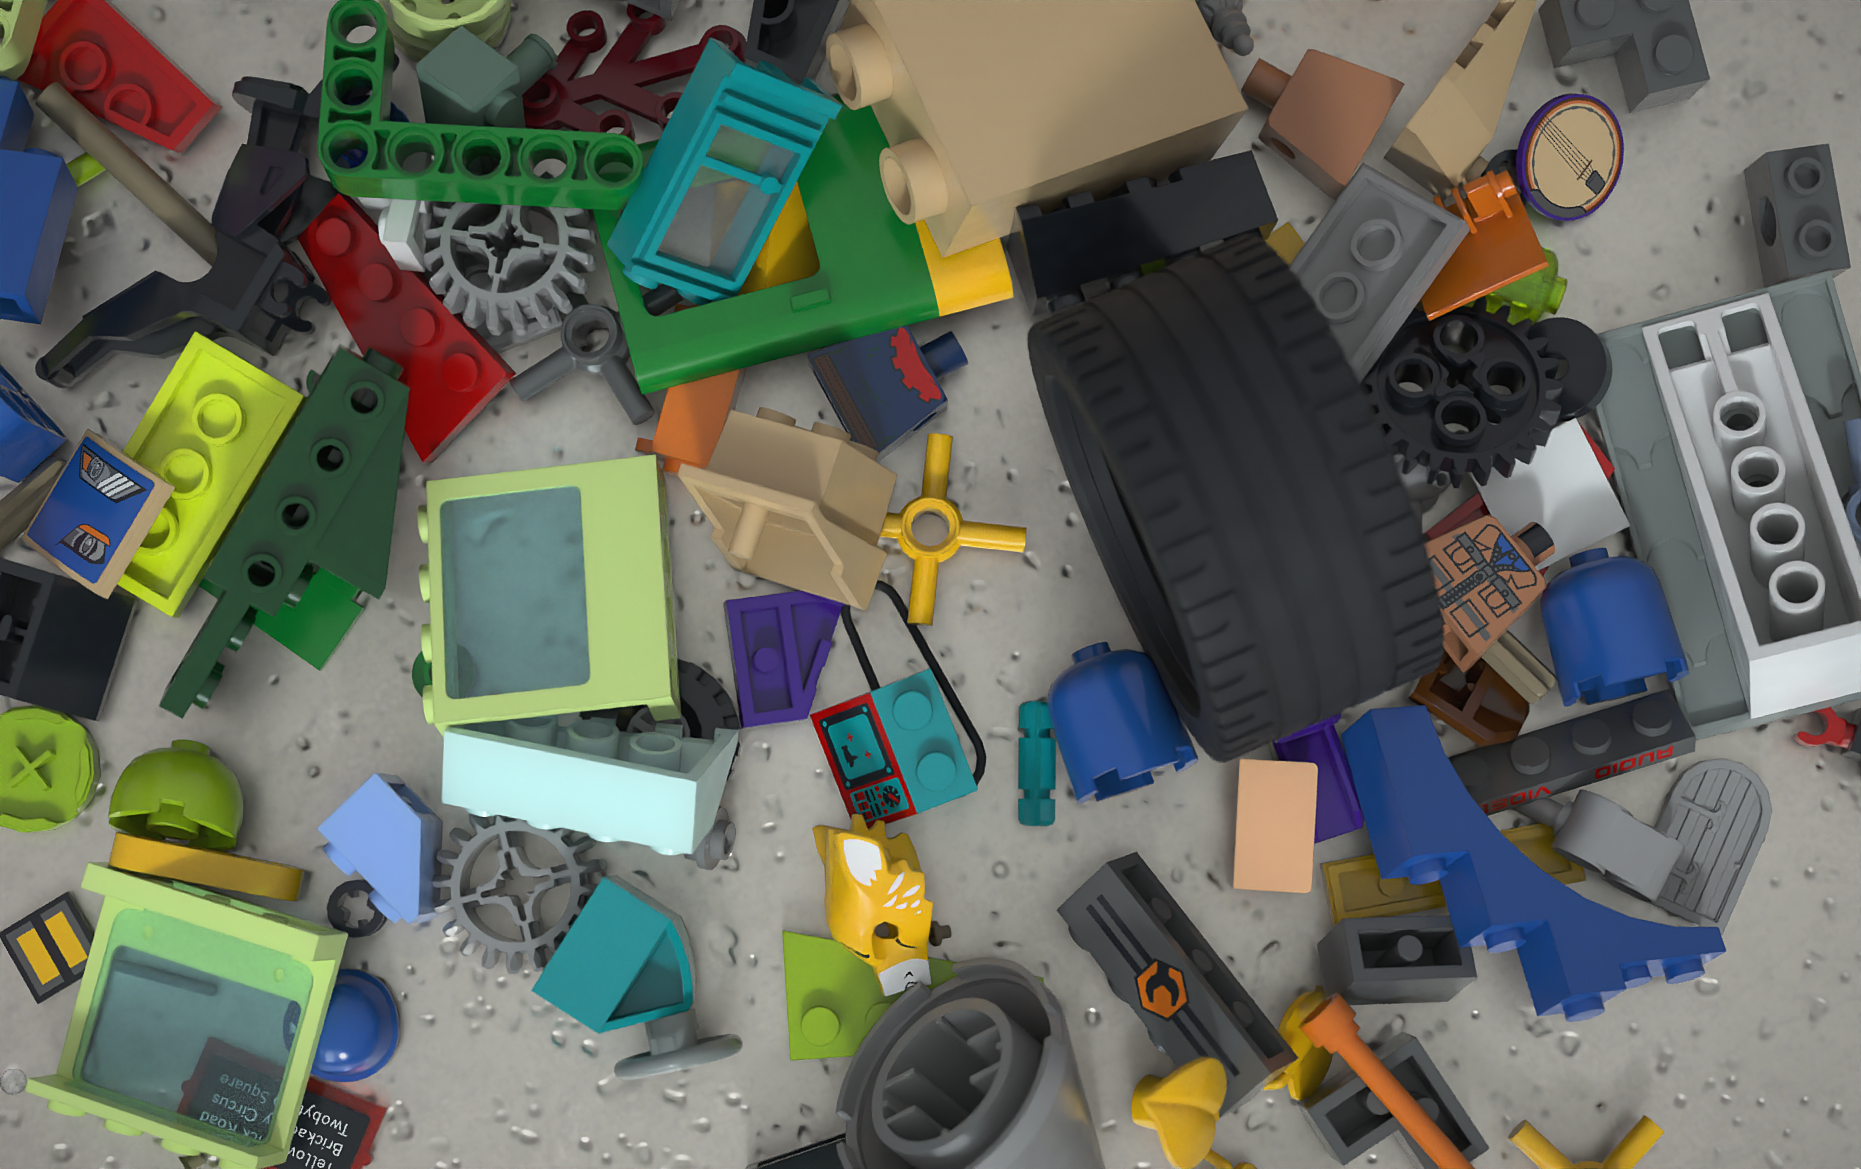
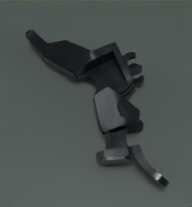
(255, 278)

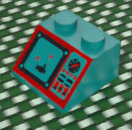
(894, 750)

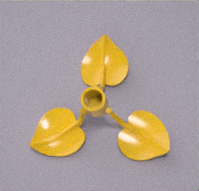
(1188, 1100)

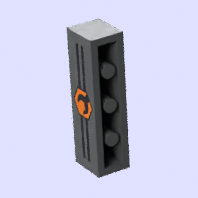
(1174, 978)

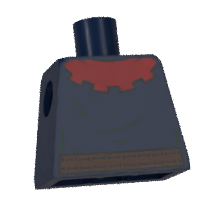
(886, 384)

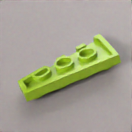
(835, 996)

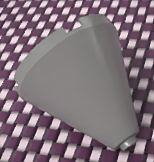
(969, 1079)

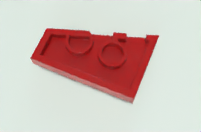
(118, 73)

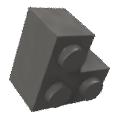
(1650, 40)
(1353, 1119)

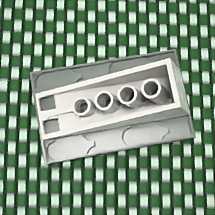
(1738, 495)

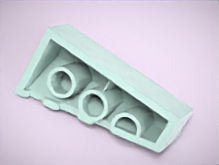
(591, 778)

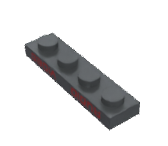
(1575, 753)

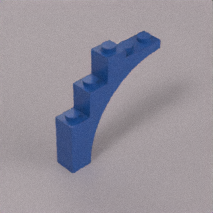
(34, 211)
(1495, 895)

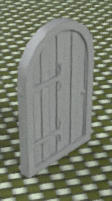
(1722, 820)

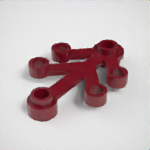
(617, 77)

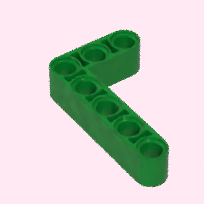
(453, 146)

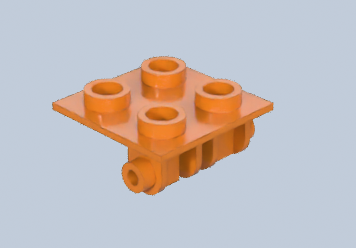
(1494, 251)

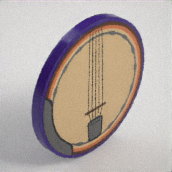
(1570, 156)

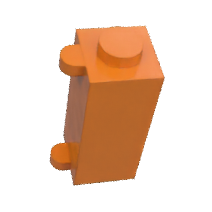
(693, 419)

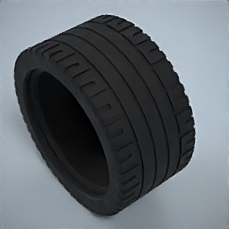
(1239, 495)

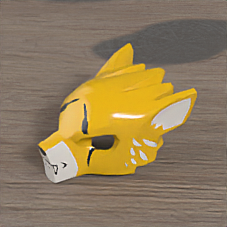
(871, 884)

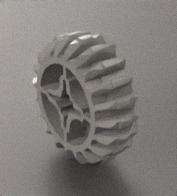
(506, 301)
(525, 915)

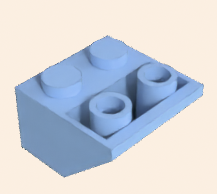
(392, 843)

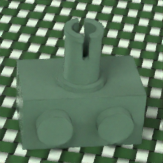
(477, 86)

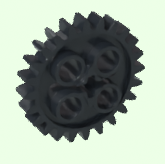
(1460, 393)

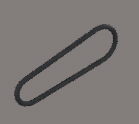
(931, 661)

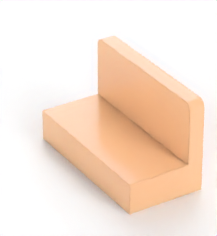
(1275, 826)

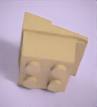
(796, 504)

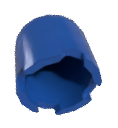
(1609, 628)
(1115, 723)

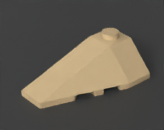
(1461, 113)

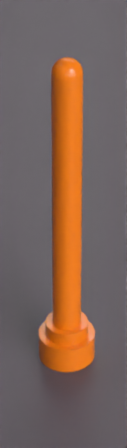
(1334, 1028)

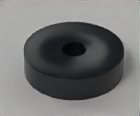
(1587, 359)

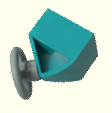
(630, 966)

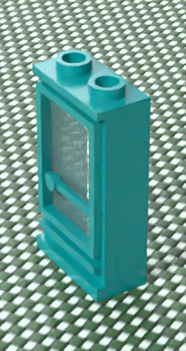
(720, 176)

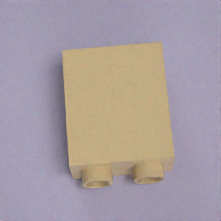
(1029, 102)

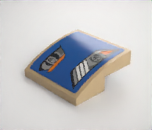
(97, 513)

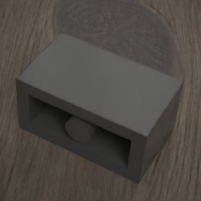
(1395, 960)

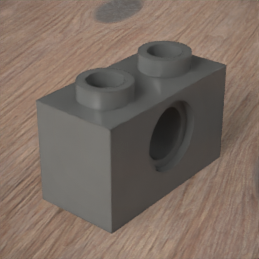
(1796, 214)

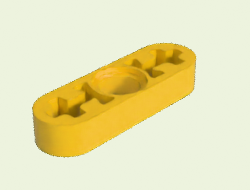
(206, 866)

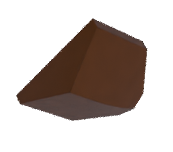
(1473, 701)

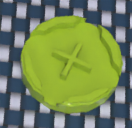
(44, 768)

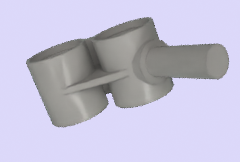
(1609, 842)

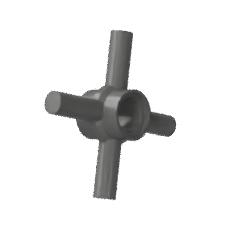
(607, 361)

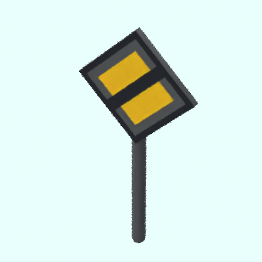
(50, 946)

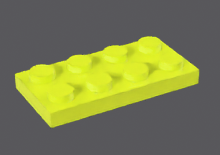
(212, 441)

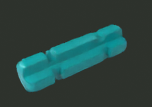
(1036, 765)

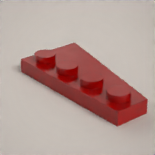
(400, 315)

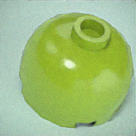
(179, 797)

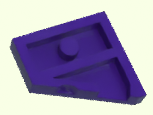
(778, 653)

